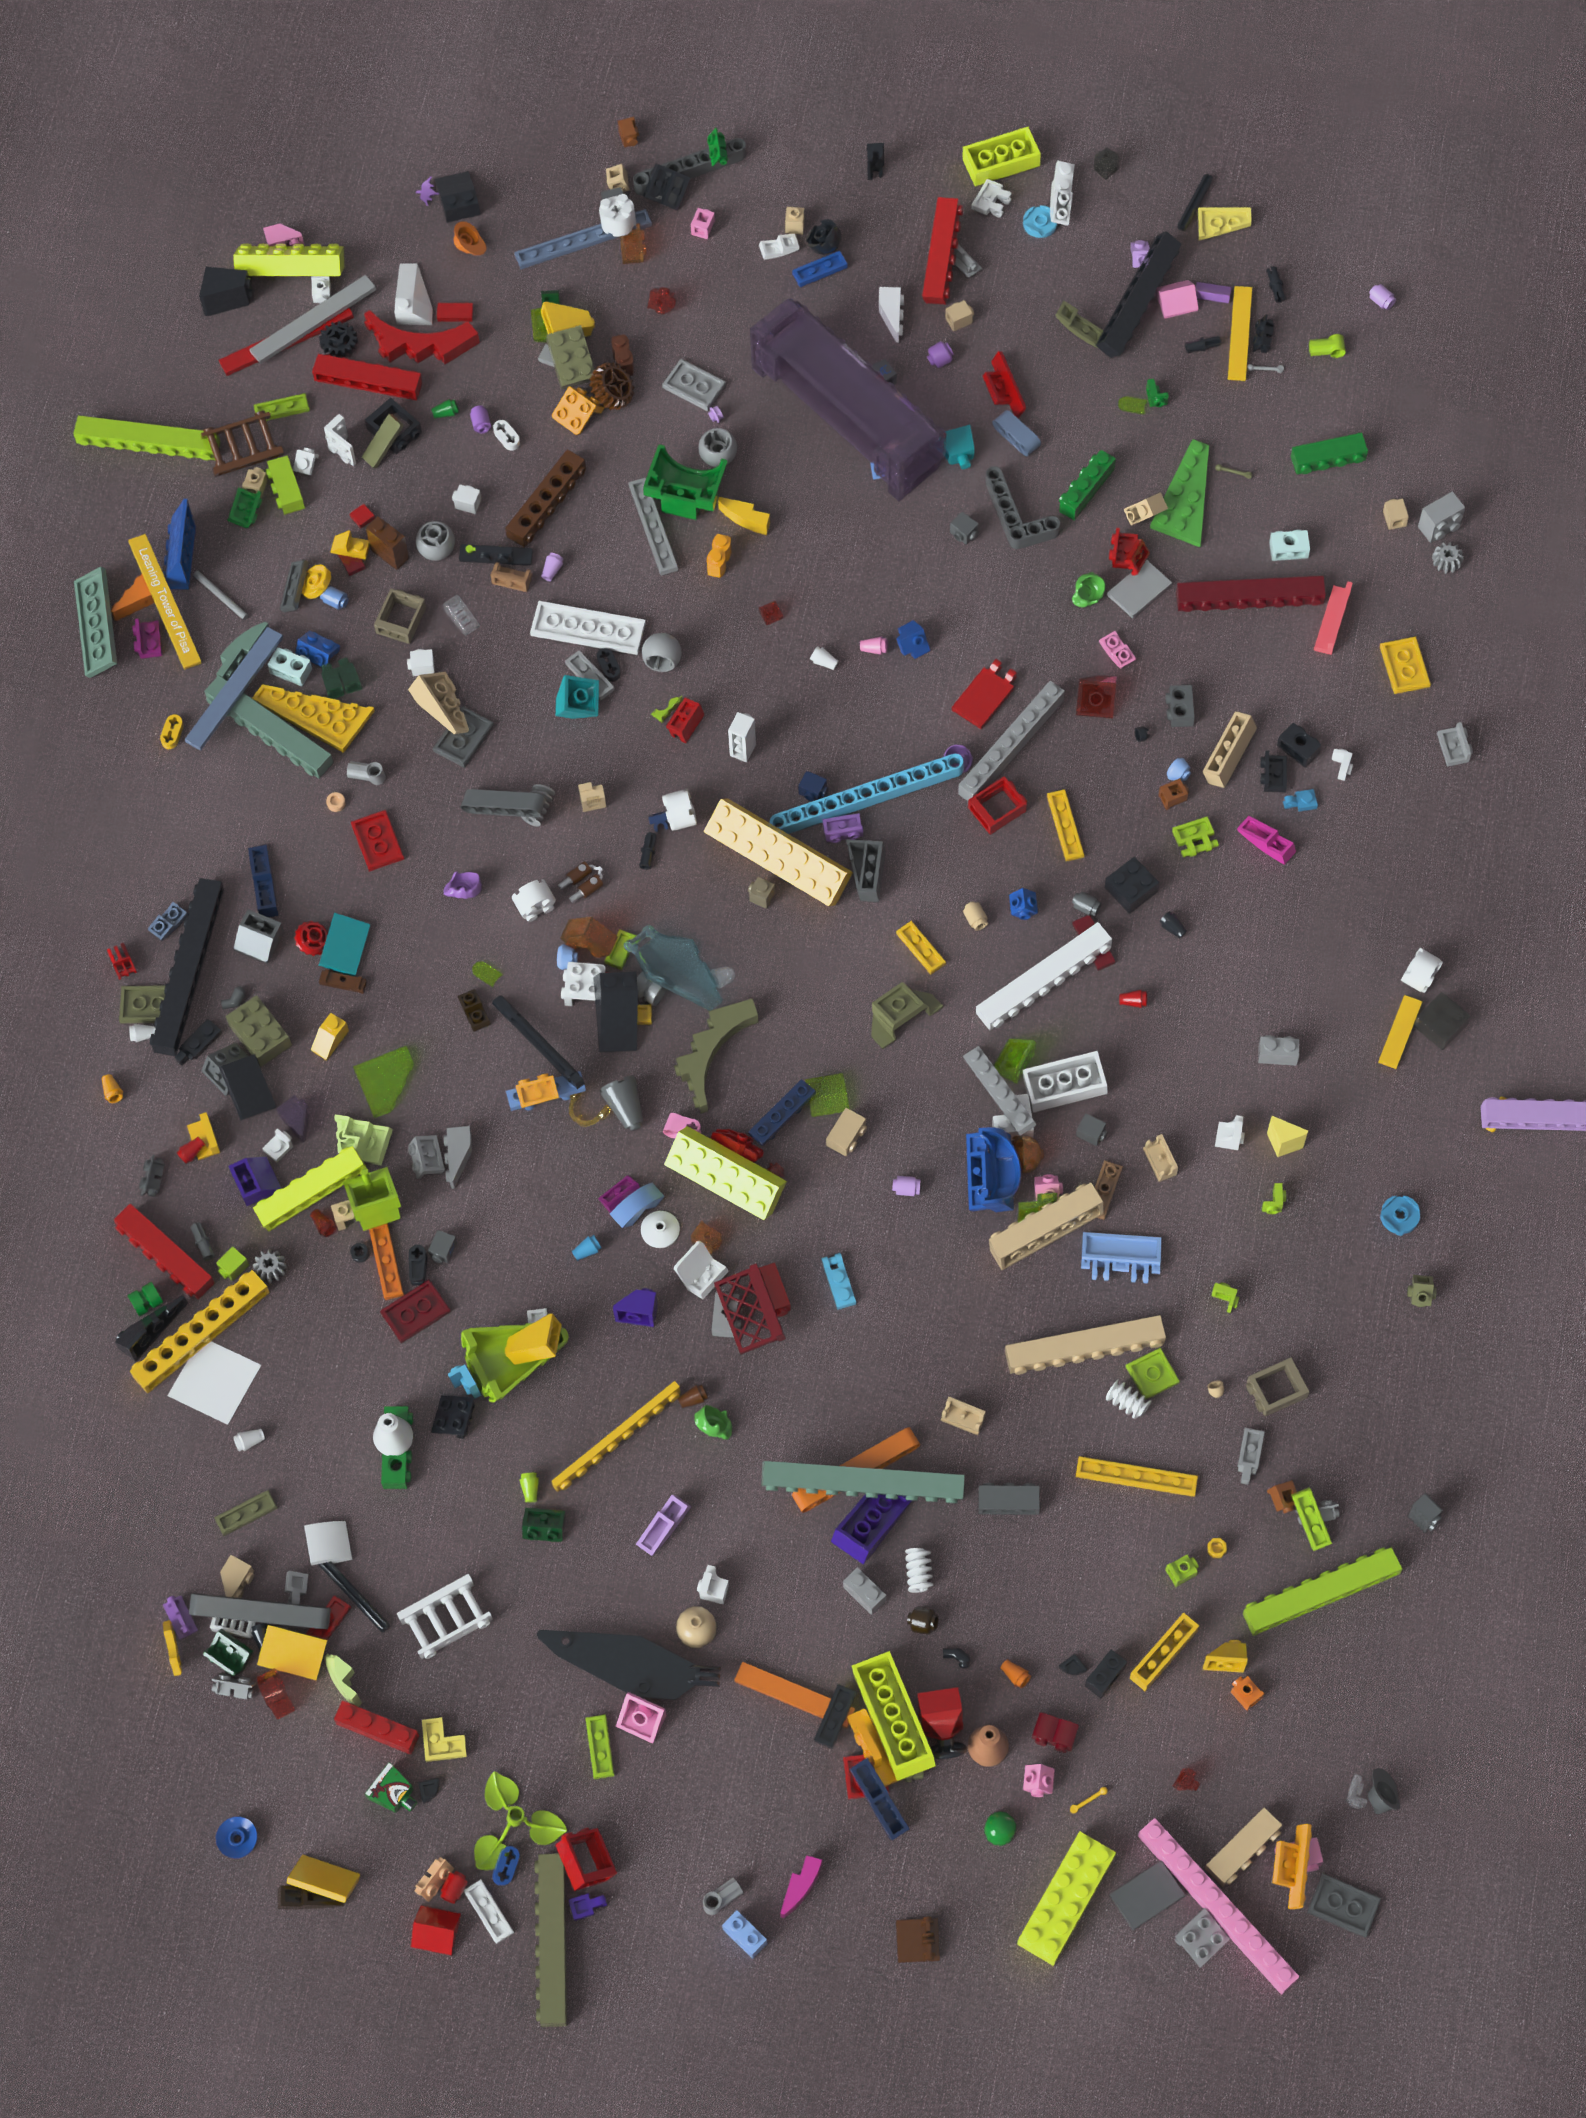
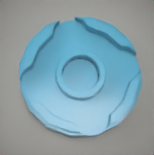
(1038, 222)

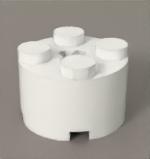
(617, 215)
(680, 810)
(534, 899)
(1422, 970)

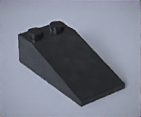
(616, 1011)

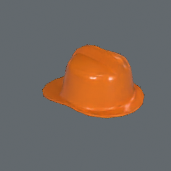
(468, 239)

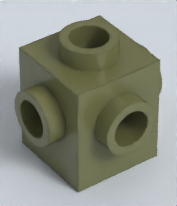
(1421, 1291)

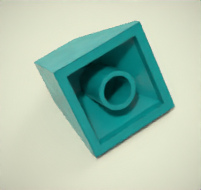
(577, 697)

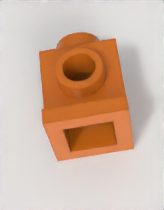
(1249, 1699)

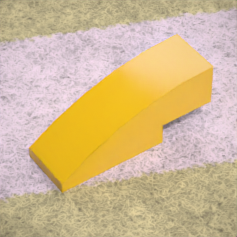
(744, 515)

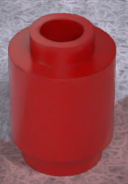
(453, 1887)

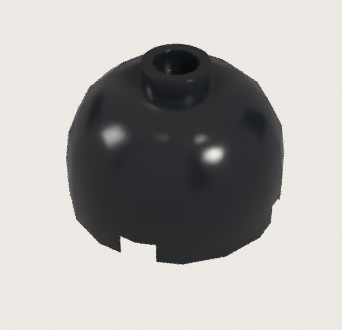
(824, 238)

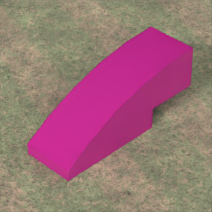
(1267, 839)
(801, 1885)

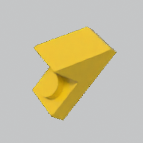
(346, 545)

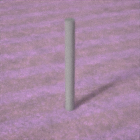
(224, 598)

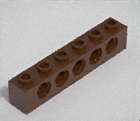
(567, 463)

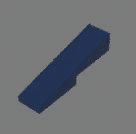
(263, 881)
(879, 1799)

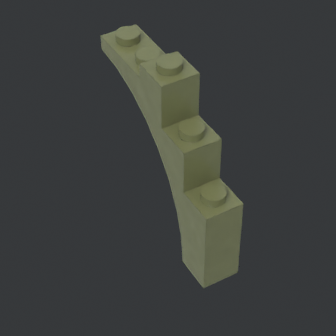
(722, 1025)

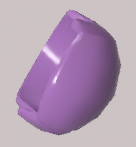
(962, 751)

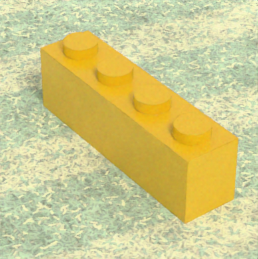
(1164, 1652)

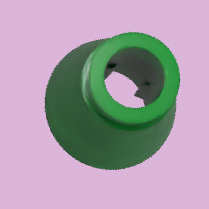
(445, 409)

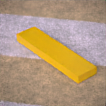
(1065, 825)
(1400, 1032)

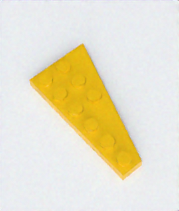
(317, 715)

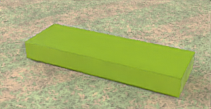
(284, 406)
(1311, 1519)
(599, 1746)

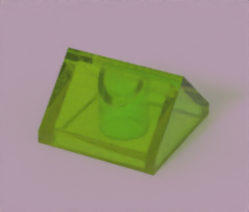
(1015, 1058)

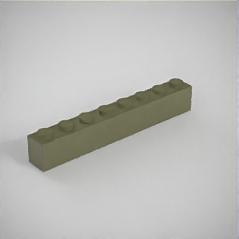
(552, 1941)

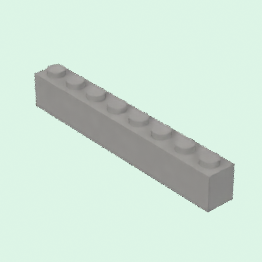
(1012, 741)

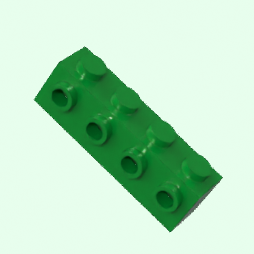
(1329, 453)
(1087, 484)

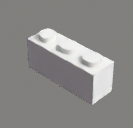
(742, 736)

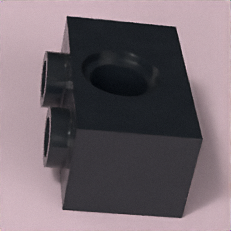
(1302, 754)
(1105, 1673)

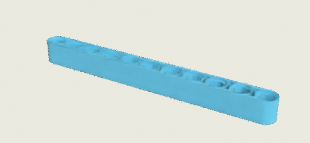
(874, 788)

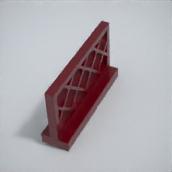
(763, 1299)

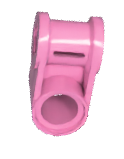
(677, 1122)

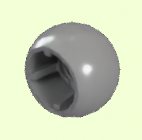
(721, 445)
(434, 547)
(661, 652)

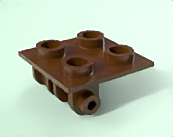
(917, 1940)

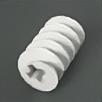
(1128, 1400)
(918, 1570)

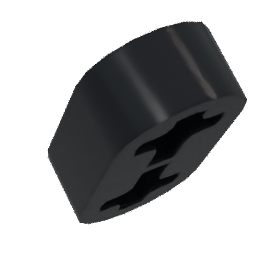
(611, 663)

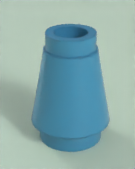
(586, 1248)

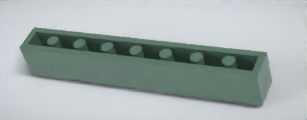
(275, 732)

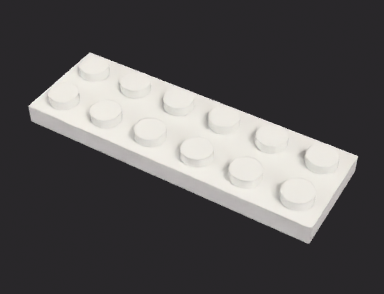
(588, 627)

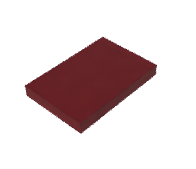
(415, 1311)

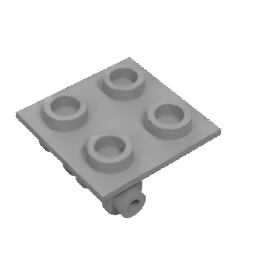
(1202, 1937)

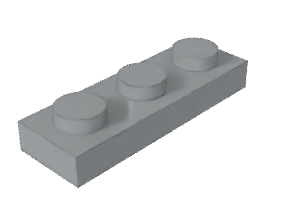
(584, 668)

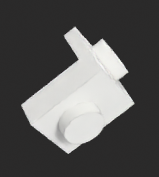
(305, 461)
(1344, 757)

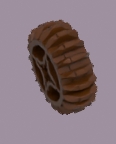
(611, 386)

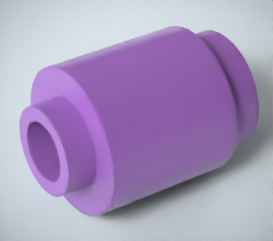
(480, 419)

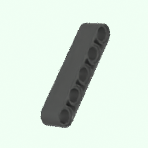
(503, 803)

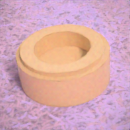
(335, 801)

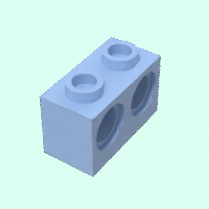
(744, 1934)

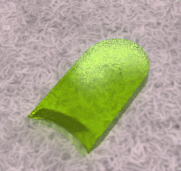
(1132, 404)
(486, 973)

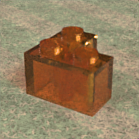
(590, 935)

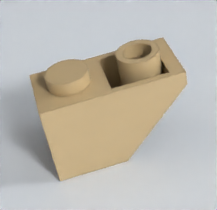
(1145, 509)
(235, 1576)

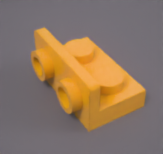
(536, 1091)

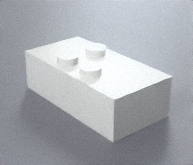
(1065, 1081)

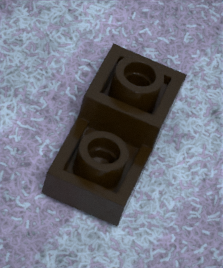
(474, 1010)

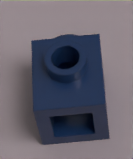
(813, 786)

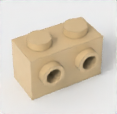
(846, 1132)

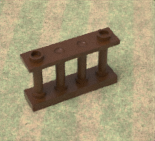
(239, 462)

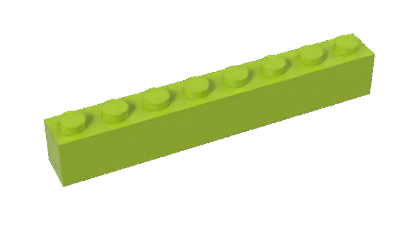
(143, 437)
(1322, 1591)

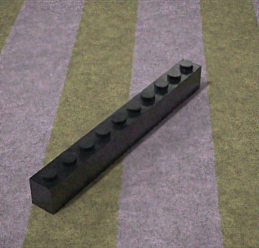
(187, 967)

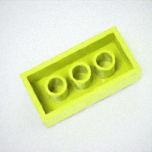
(1001, 156)

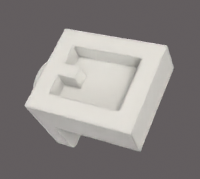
(278, 1145)

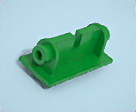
(717, 141)

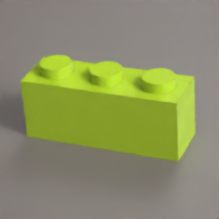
(284, 485)

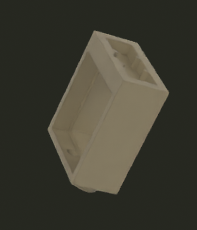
(394, 631)
(1294, 1377)

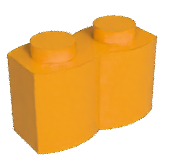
(719, 555)

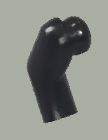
(958, 1654)

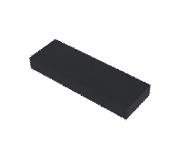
(835, 1716)

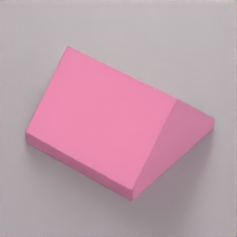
(1177, 298)
(641, 1717)

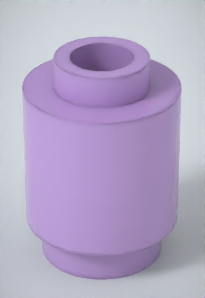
(1382, 297)
(906, 1186)

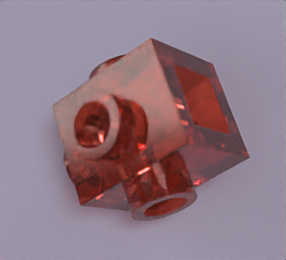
(661, 300)

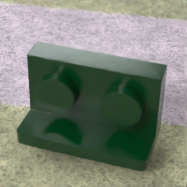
(543, 1524)

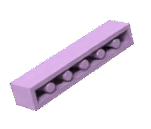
(1533, 1114)

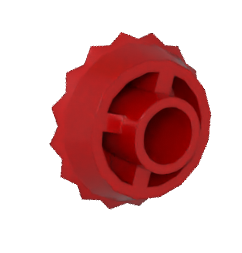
(311, 937)

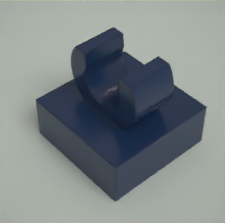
(658, 818)

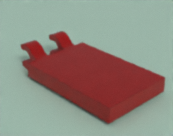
(985, 695)

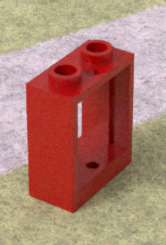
(990, 825)
(598, 1851)

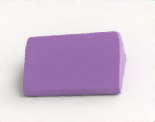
(1213, 292)

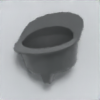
(1383, 1792)

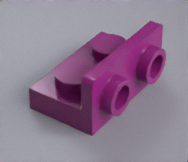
(148, 639)

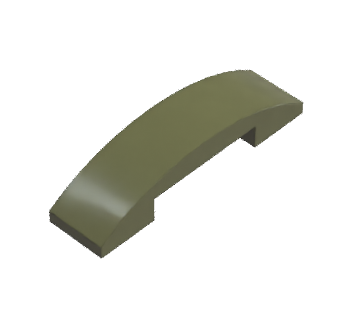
(1077, 324)

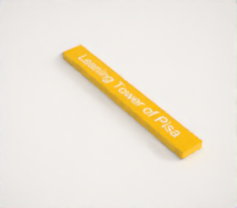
(164, 601)

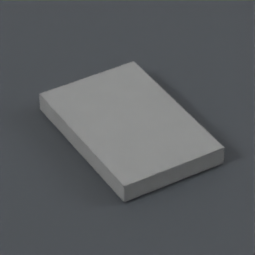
(694, 384)
(1140, 590)

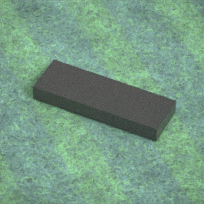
(294, 586)

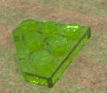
(384, 1079)

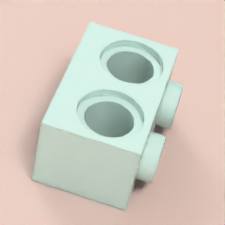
(287, 669)

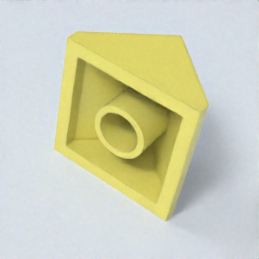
(1285, 1136)

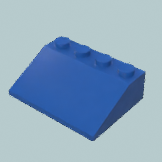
(180, 548)

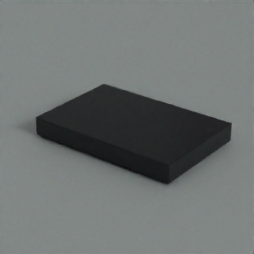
(247, 1087)

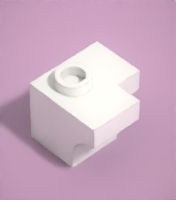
(1230, 1134)
(712, 1587)

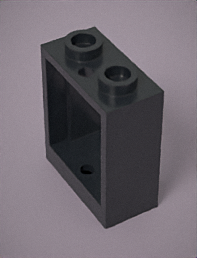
(377, 418)

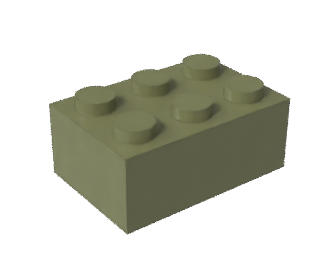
(570, 356)
(258, 1030)

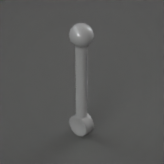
(1279, 369)

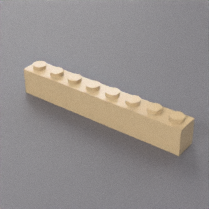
(1085, 1344)

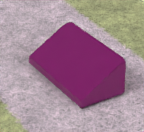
(618, 1193)

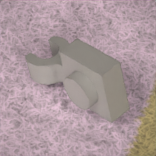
(295, 1585)

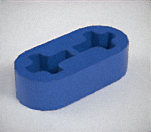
(501, 1864)

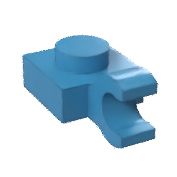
(1303, 800)

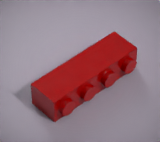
(376, 1727)

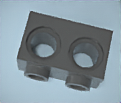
(1182, 706)

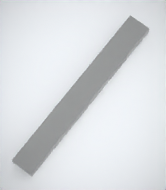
(312, 319)

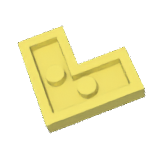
(438, 1746)

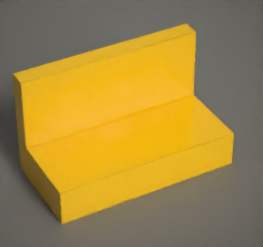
(205, 1132)

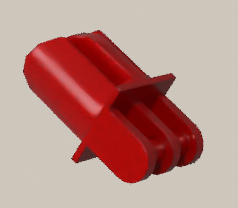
(122, 963)

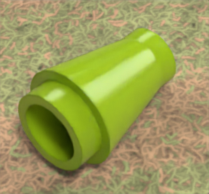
(529, 1485)

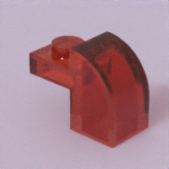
(274, 1693)

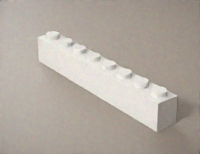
(1044, 976)

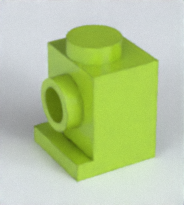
(1178, 1575)

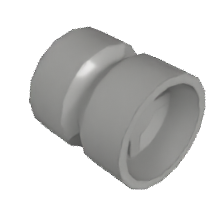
(651, 991)

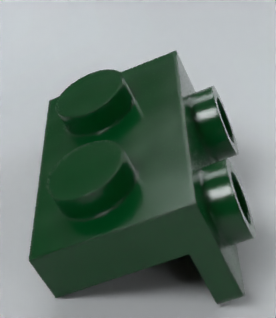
(228, 1653)

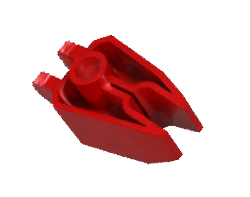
(738, 1143)

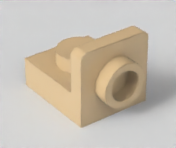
(342, 1213)

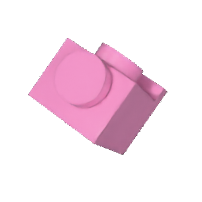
(702, 223)

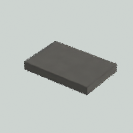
(462, 746)
(1147, 1895)
(1344, 1905)

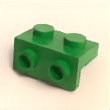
(244, 507)

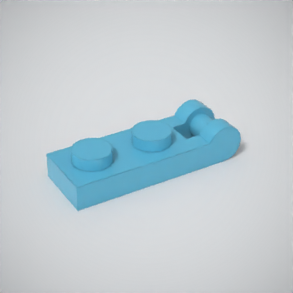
(839, 1281)

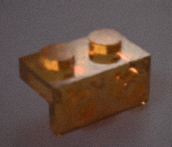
(632, 246)

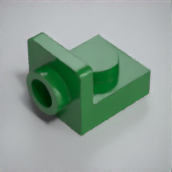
(1154, 396)

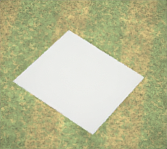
(214, 1381)

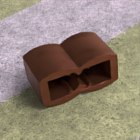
(622, 353)

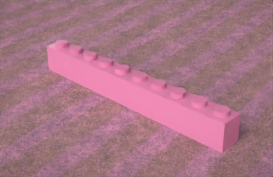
(1219, 1906)

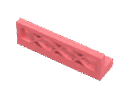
(1333, 619)

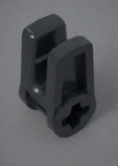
(417, 1266)

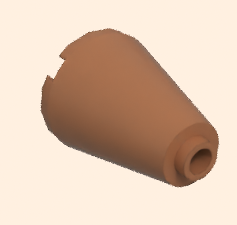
(988, 1745)

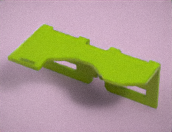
(663, 714)

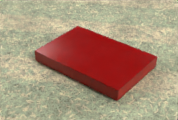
(377, 840)

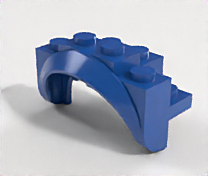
(992, 1172)

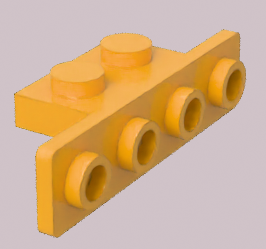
(870, 1742)
(1291, 1865)

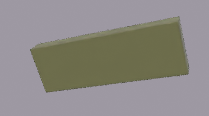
(382, 441)
(246, 1513)

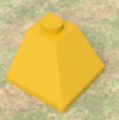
(1227, 1657)

